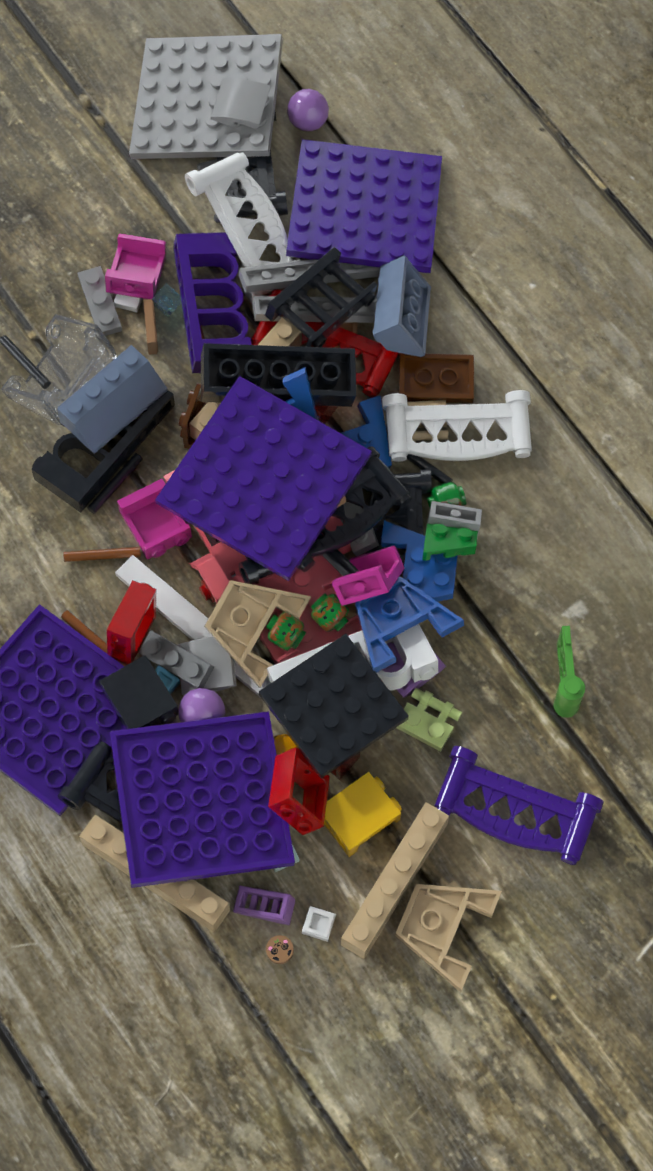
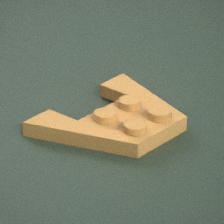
(242, 617)
(433, 921)

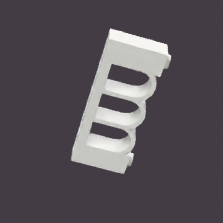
(411, 644)

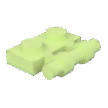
(425, 726)

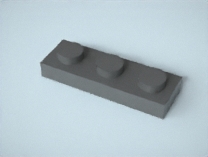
(176, 659)

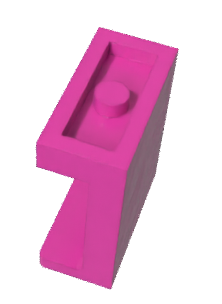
(136, 267)
(151, 524)
(375, 576)

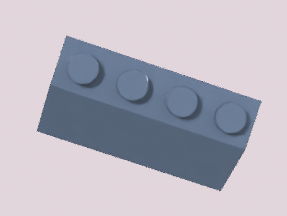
(402, 308)
(111, 399)

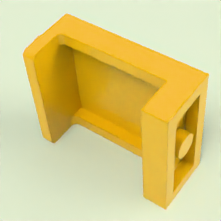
(360, 812)

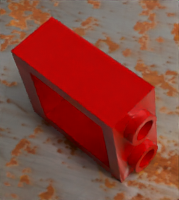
(131, 622)
(291, 768)

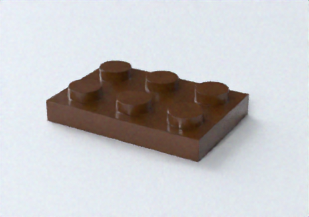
(437, 377)

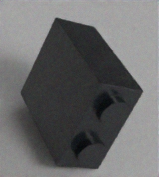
(139, 695)

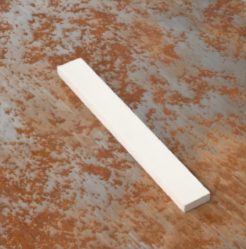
(177, 610)

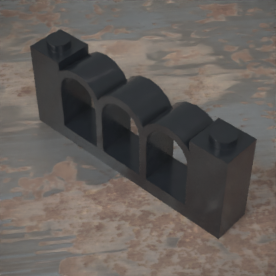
(74, 487)

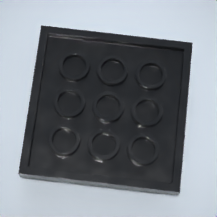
(333, 705)

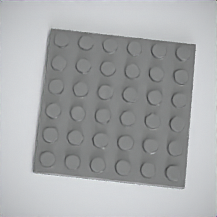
(181, 89)

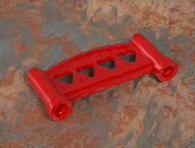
(376, 358)

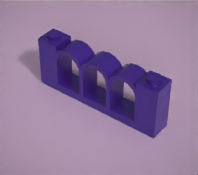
(206, 251)

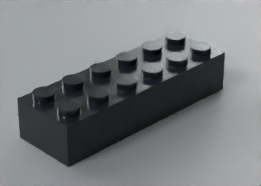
(329, 371)

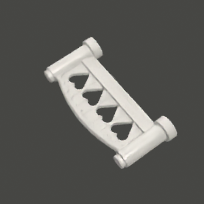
(215, 182)
(510, 416)

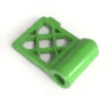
(571, 688)

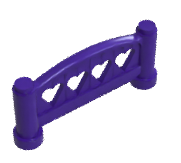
(573, 817)

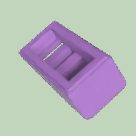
(273, 916)

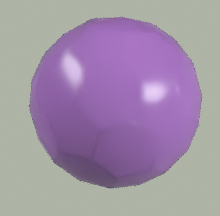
(308, 110)
(201, 705)

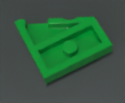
(449, 541)

